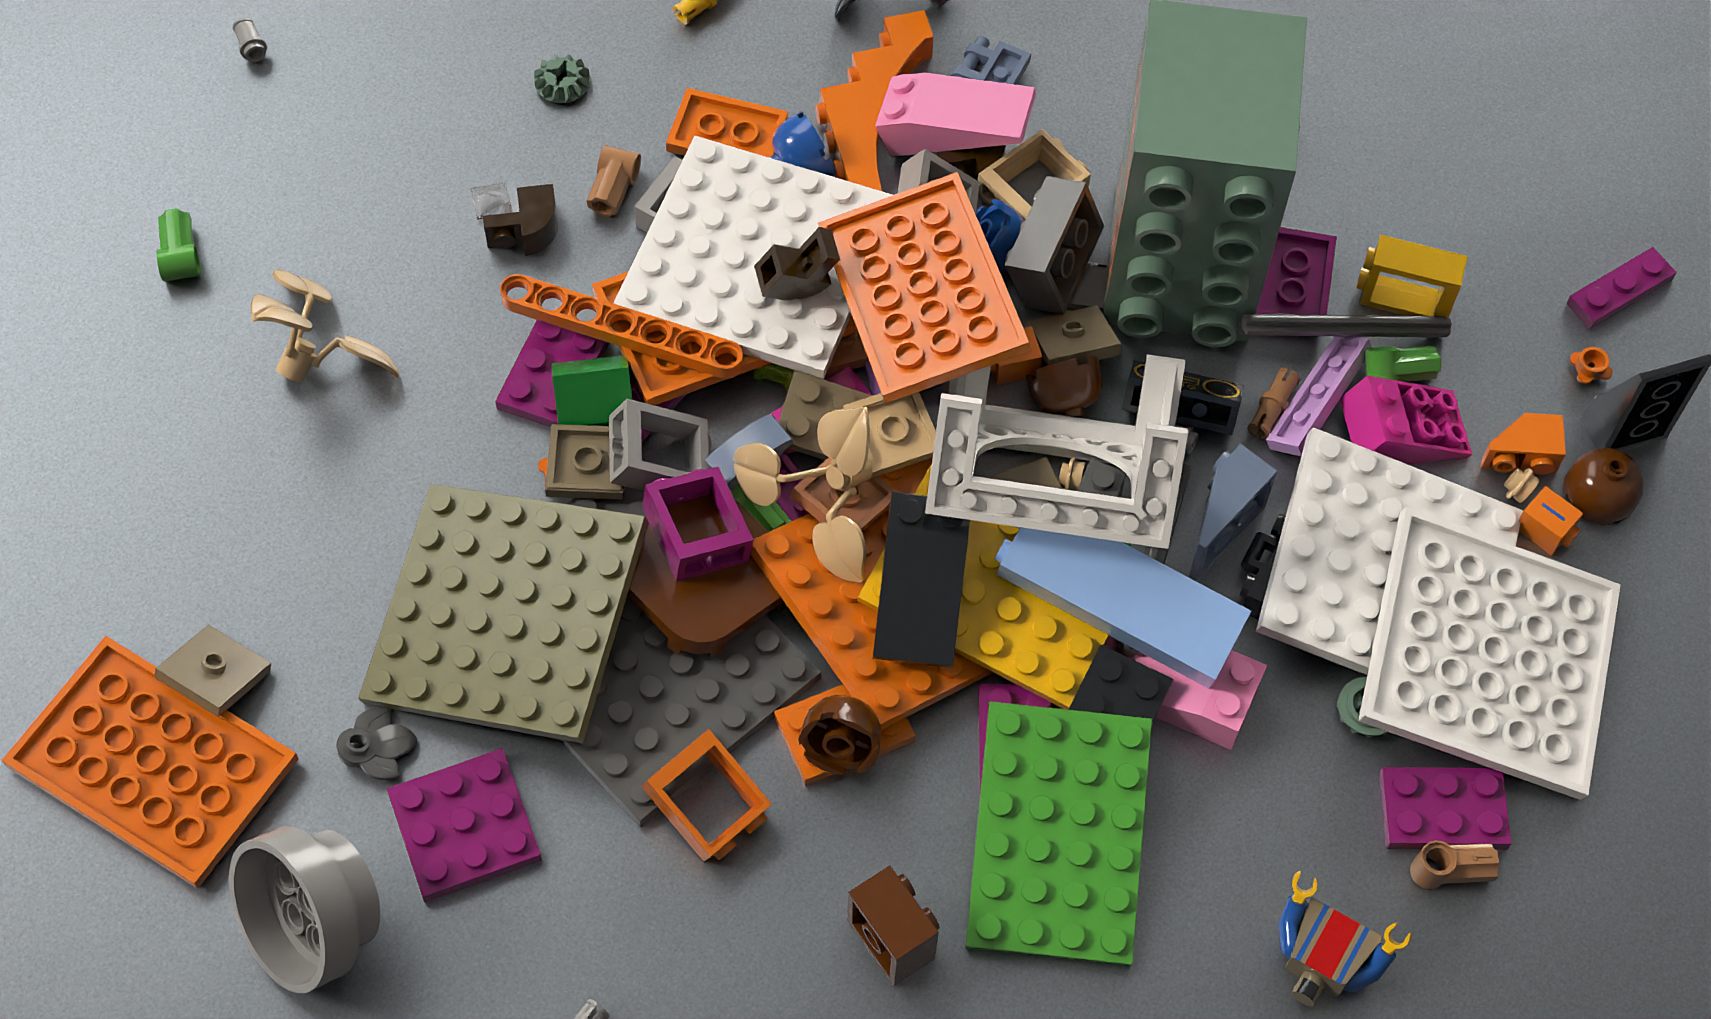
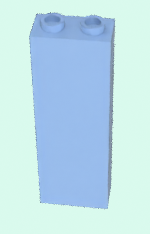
(1127, 598)

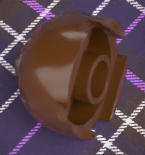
(1066, 387)
(1604, 485)
(841, 735)

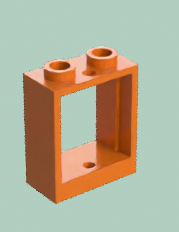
(710, 746)

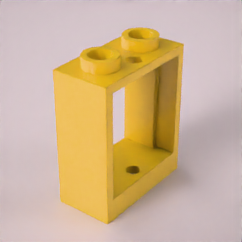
(1416, 263)

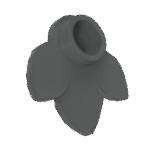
(381, 743)

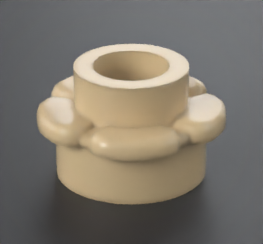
(1072, 474)
(1521, 484)

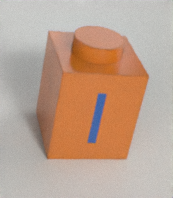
(1550, 521)

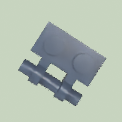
(1002, 64)

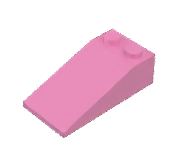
(951, 113)
(1206, 712)

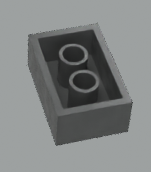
(1054, 244)

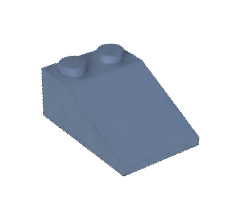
(1235, 499)

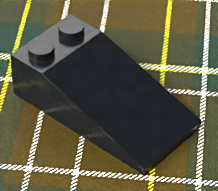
(1644, 405)
(920, 584)

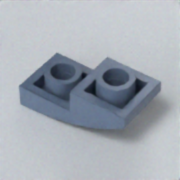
(764, 431)

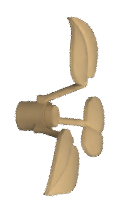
(299, 352)
(845, 439)

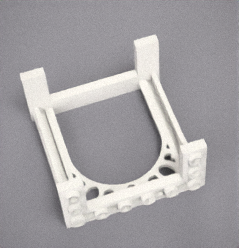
(1146, 452)

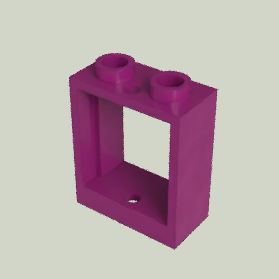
(705, 554)

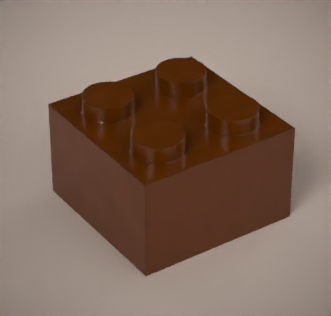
(893, 924)

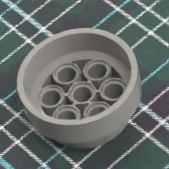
(303, 904)

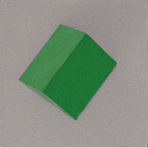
(590, 389)

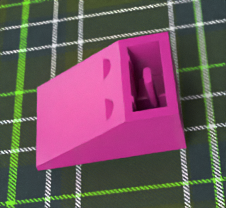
(1405, 421)

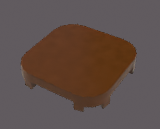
(707, 608)

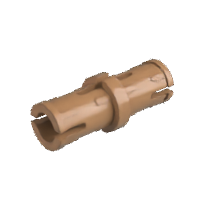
(1273, 403)

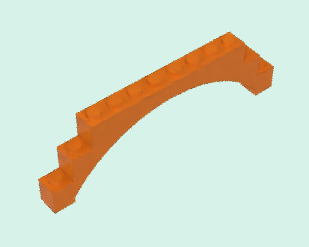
(851, 134)

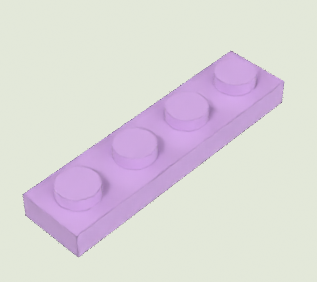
(1319, 393)

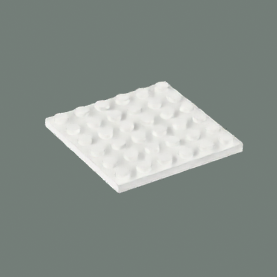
(711, 233)
(1341, 542)
(1491, 653)

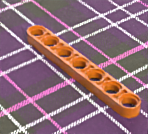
(633, 338)

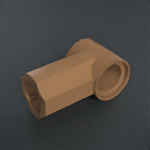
(614, 173)
(1456, 864)

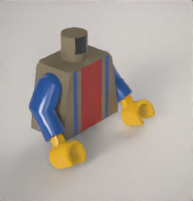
(1330, 948)

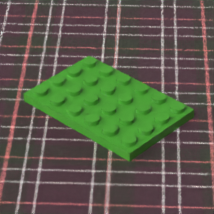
(1059, 834)

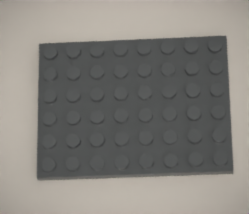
(663, 701)

